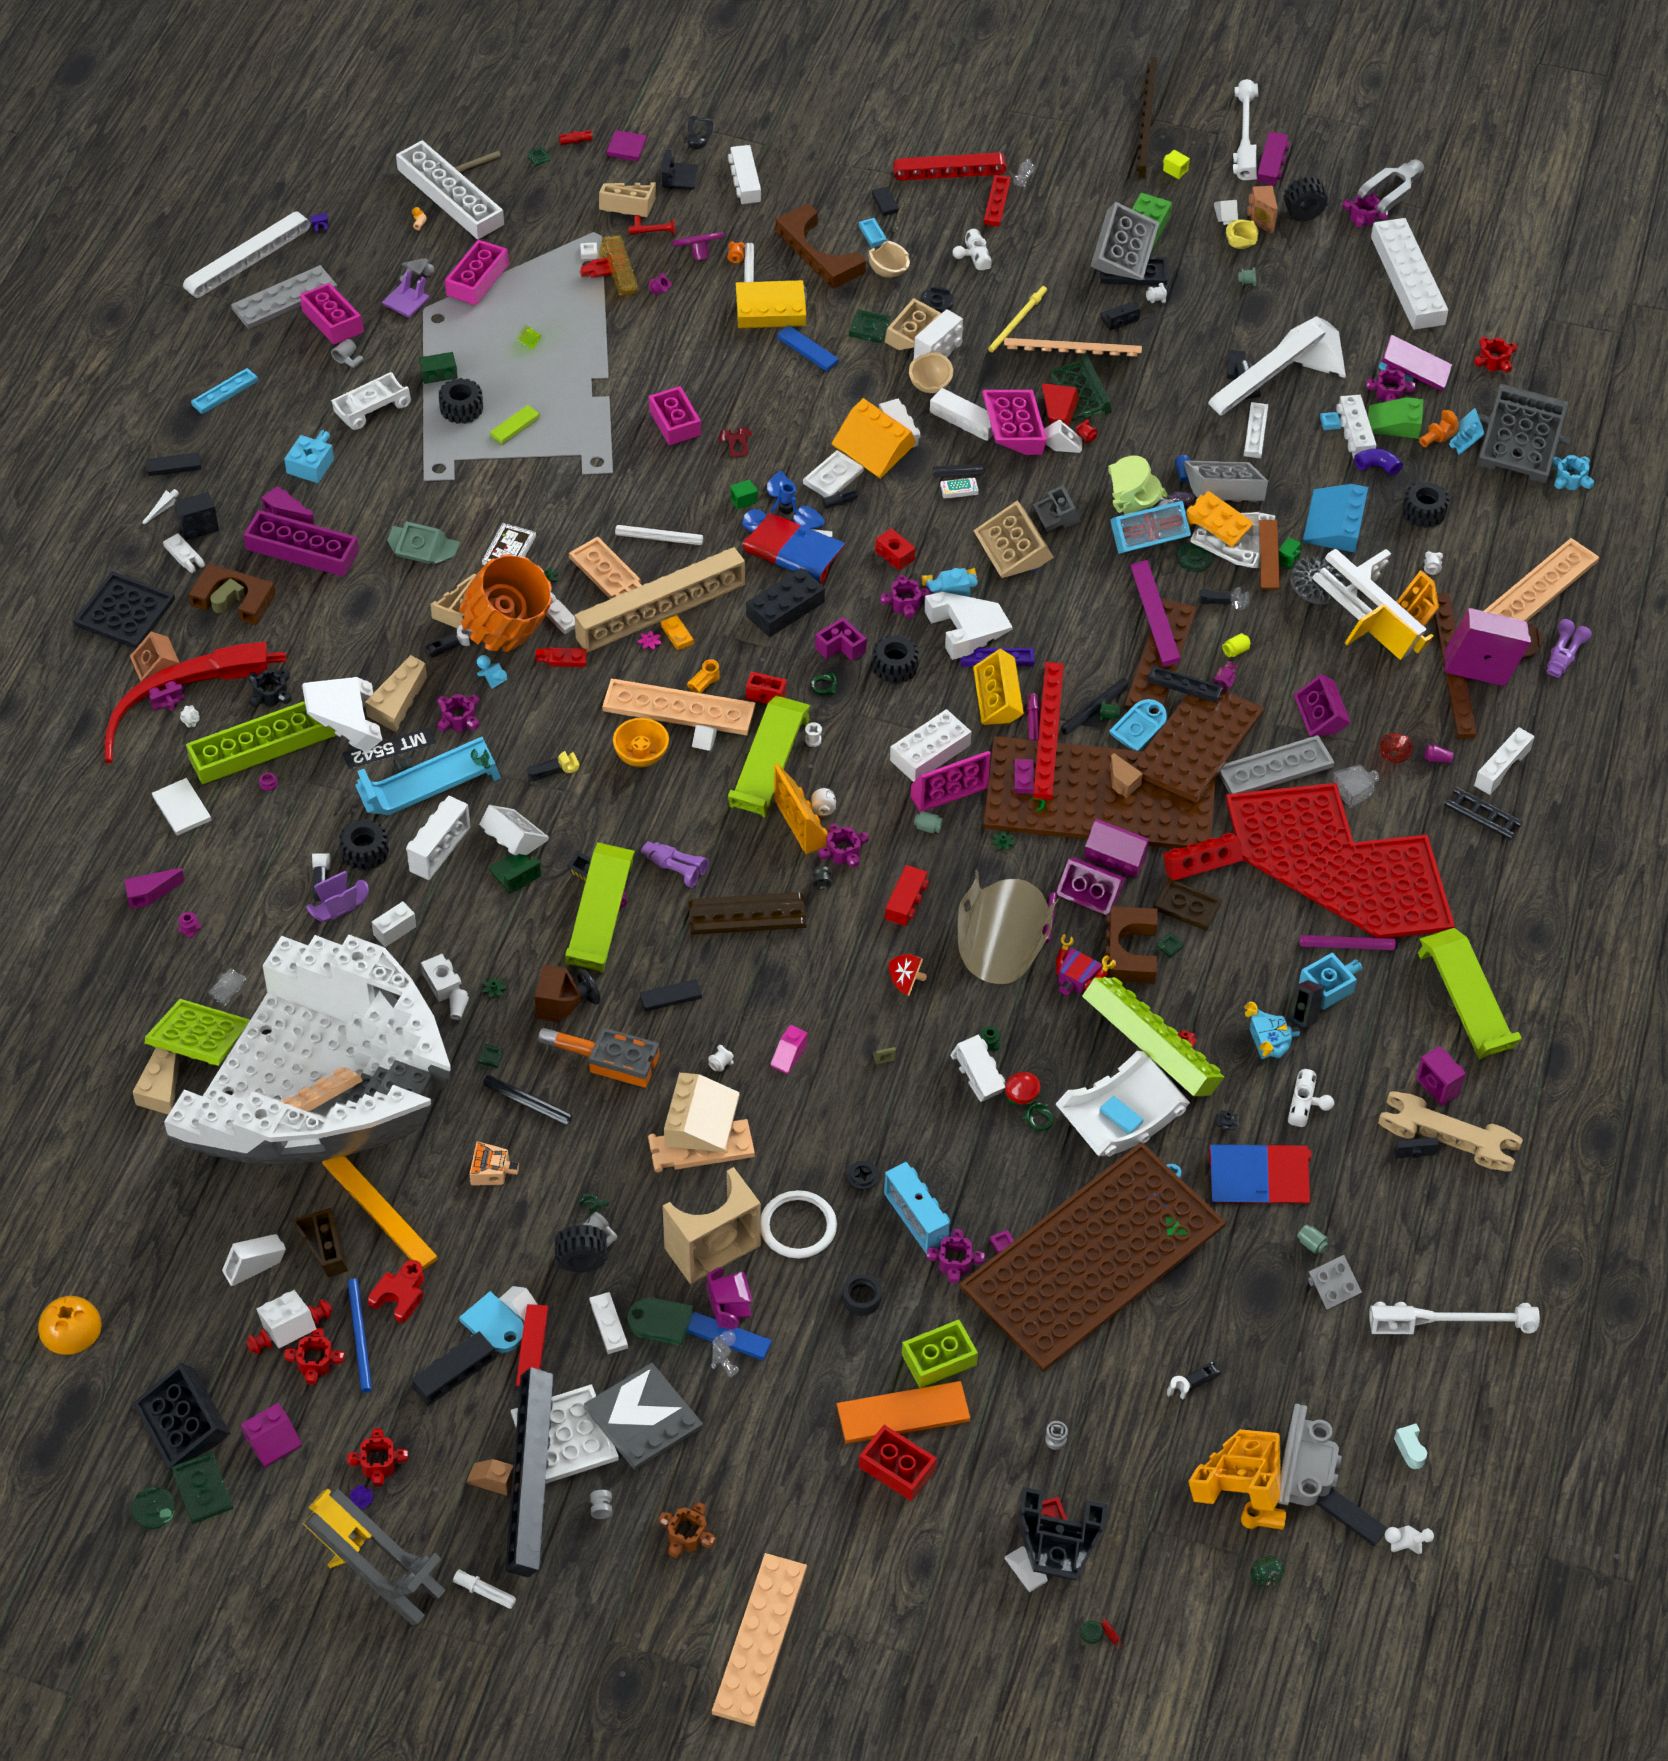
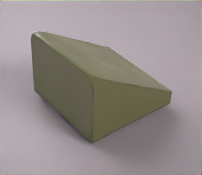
(885, 1055)

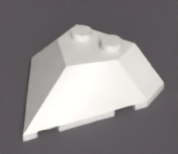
(1326, 354)

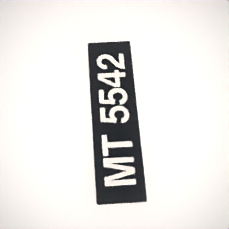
(390, 748)

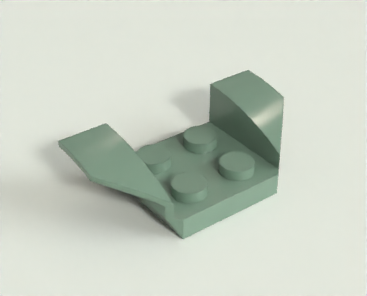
(422, 543)

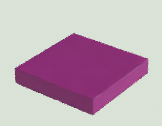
(626, 145)

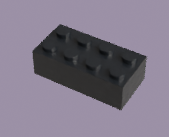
(785, 602)

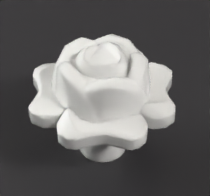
(189, 716)

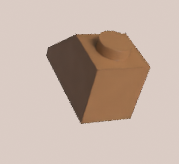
(1124, 776)
(492, 1476)

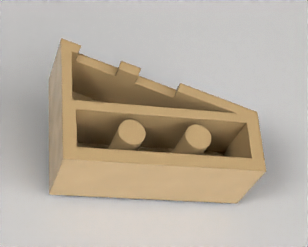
(447, 608)
(158, 1082)

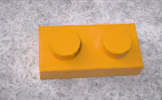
(677, 632)

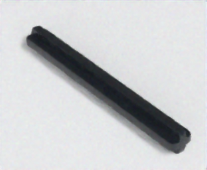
(1094, 706)
(528, 1099)

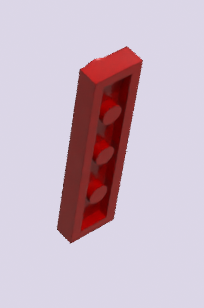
(997, 200)

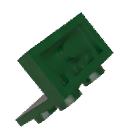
(515, 871)

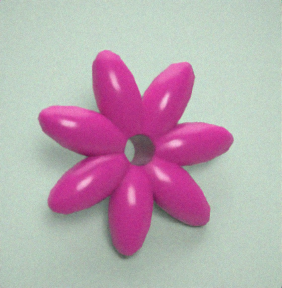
(649, 640)

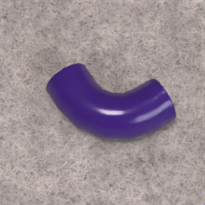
(1379, 458)

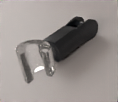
(1239, 600)

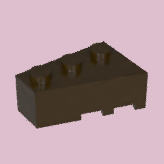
(323, 1239)

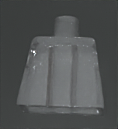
(1355, 784)

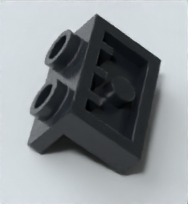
(1120, 316)

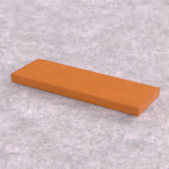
(903, 1411)

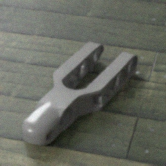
(1408, 172)

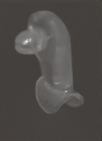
(1025, 170)

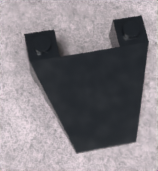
(1056, 1544)

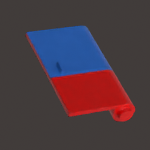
(793, 546)
(1259, 1173)

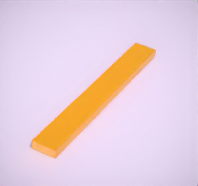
(380, 1211)

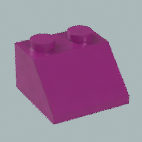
(271, 1435)

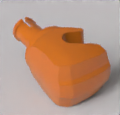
(1444, 431)

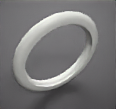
(804, 1252)

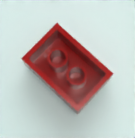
(897, 1462)

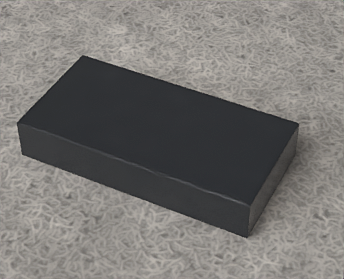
(885, 201)
(1234, 356)

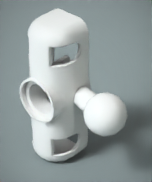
(976, 249)
(1305, 1087)

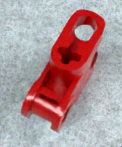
(400, 1289)

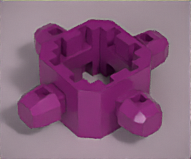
(1362, 217)
(1390, 375)
(903, 586)
(457, 702)
(851, 854)
(955, 1242)

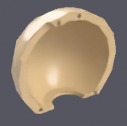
(889, 260)
(931, 372)

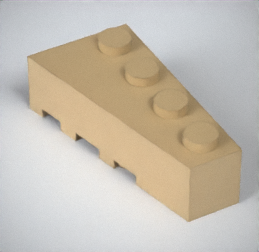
(396, 694)

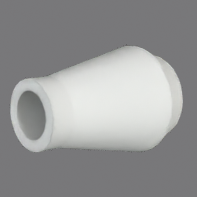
(458, 1002)

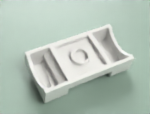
(369, 397)

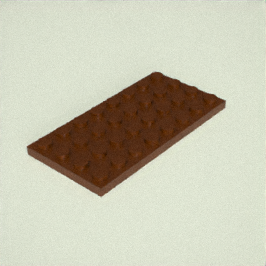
(1197, 743)

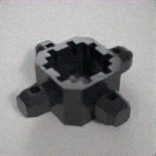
(269, 698)

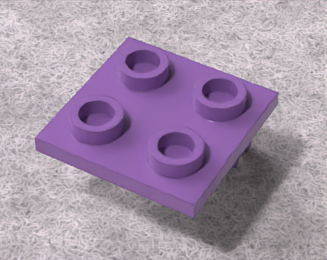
(405, 299)

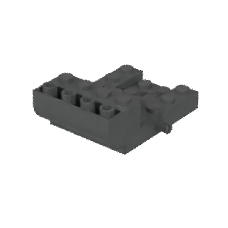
(1525, 425)

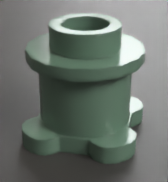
(1248, 276)

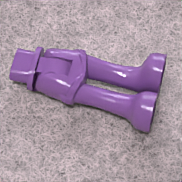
(1562, 657)
(665, 858)

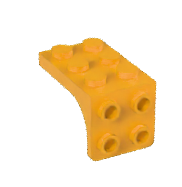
(1219, 519)

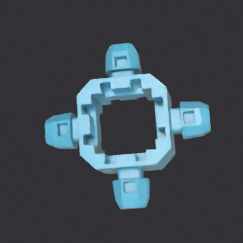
(1573, 482)

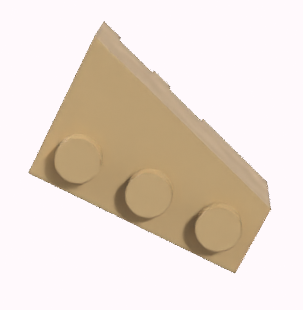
(627, 199)

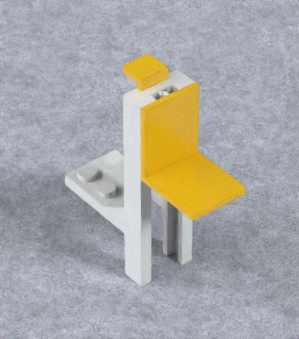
(1389, 621)

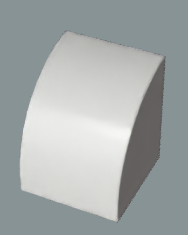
(704, 737)

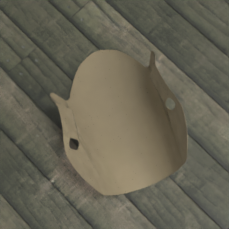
(1002, 929)

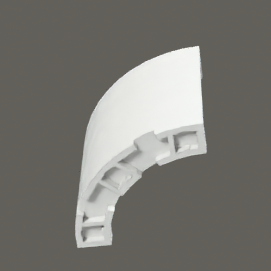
(1137, 1085)

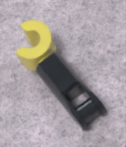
(567, 763)

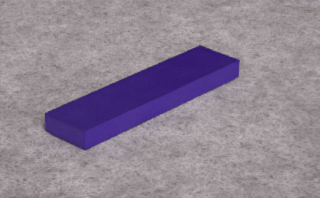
(1022, 656)

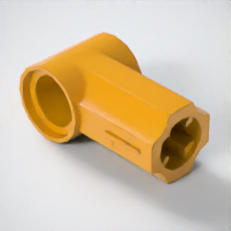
(706, 676)
(1263, 1518)

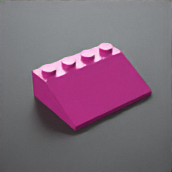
(1015, 420)
(951, 782)

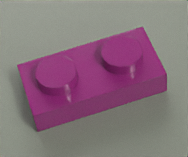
(1024, 776)

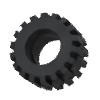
(1305, 198)
(460, 400)
(1425, 504)
(898, 648)
(365, 856)
(580, 1248)

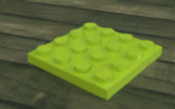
(197, 1032)

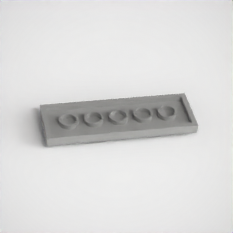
(280, 297)
(1276, 766)

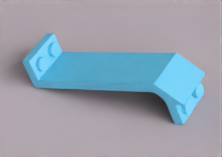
(424, 779)

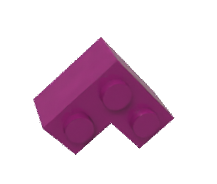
(840, 637)

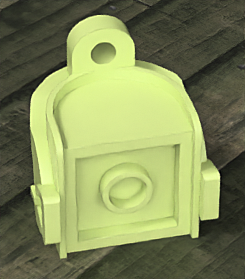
(1134, 485)

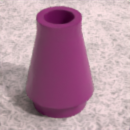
(1437, 754)

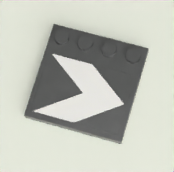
(643, 1416)

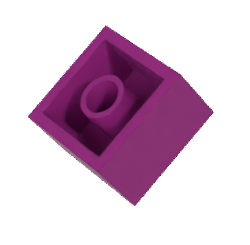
(1440, 1075)

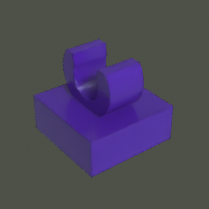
(319, 220)

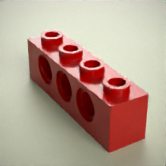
(1195, 864)

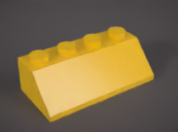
(998, 689)

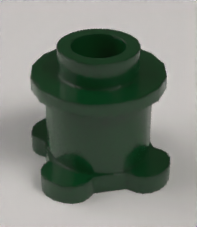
(1109, 711)
(991, 1036)

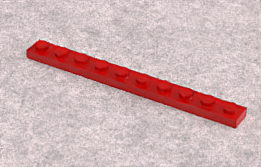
(1048, 731)

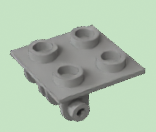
(1334, 1282)

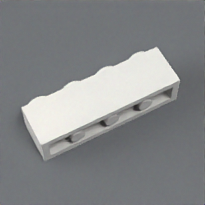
(745, 174)
(961, 413)

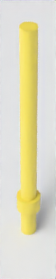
(1034, 300)

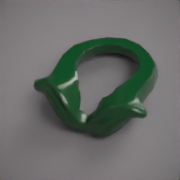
(826, 677)
(1040, 1108)

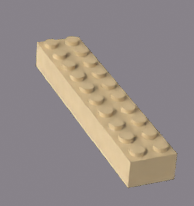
(660, 599)

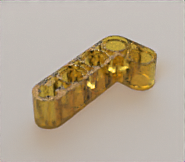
(615, 252)

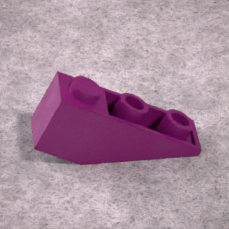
(282, 504)
(149, 888)

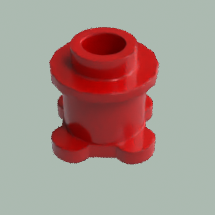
(1086, 431)

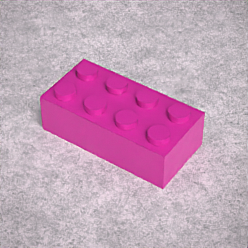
(477, 272)
(331, 313)

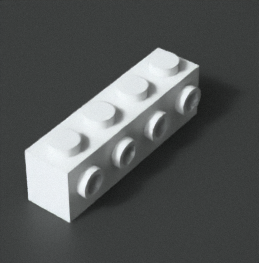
(1356, 424)

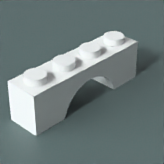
(1514, 749)

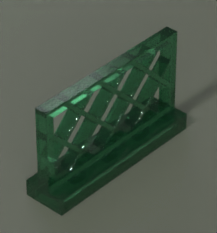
(1092, 379)

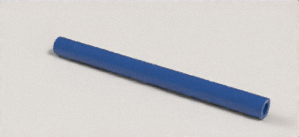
(359, 1333)

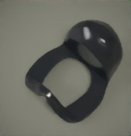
(696, 141)

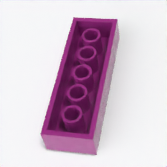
(301, 543)

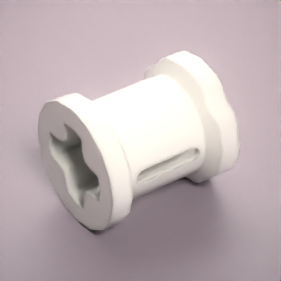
(813, 733)

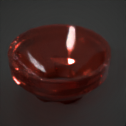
(1395, 742)

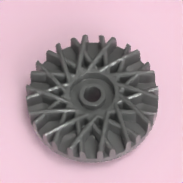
(1305, 586)

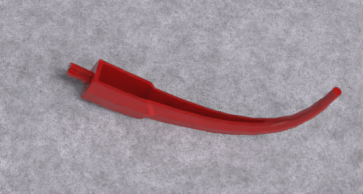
(223, 663)

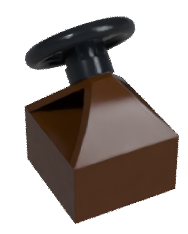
(558, 994)

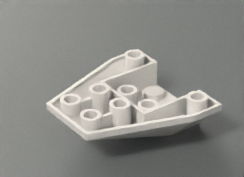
(1244, 552)

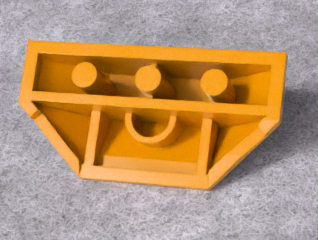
(1420, 598)

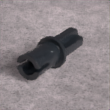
(839, 498)

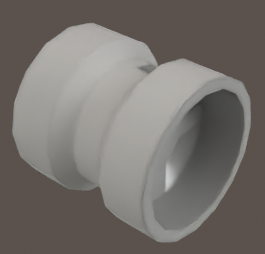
(1056, 1440)
(601, 1504)

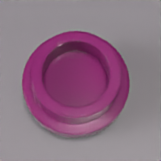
(268, 781)

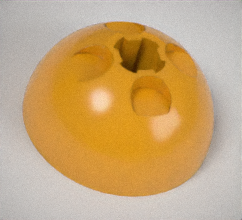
(640, 742)
(69, 1325)

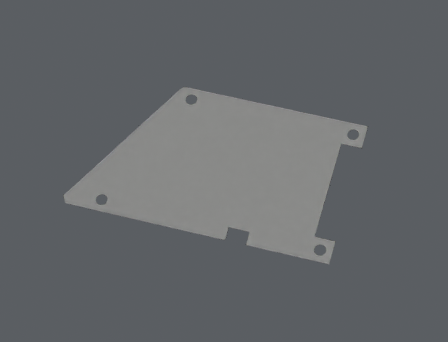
(550, 378)

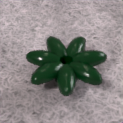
(550, 576)
(1003, 841)
(494, 987)

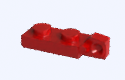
(596, 268)
(562, 657)

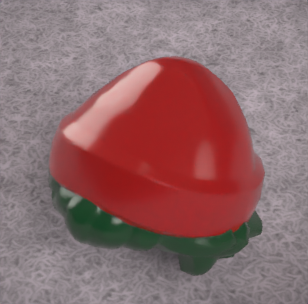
(1022, 1089)

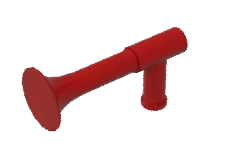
(637, 228)

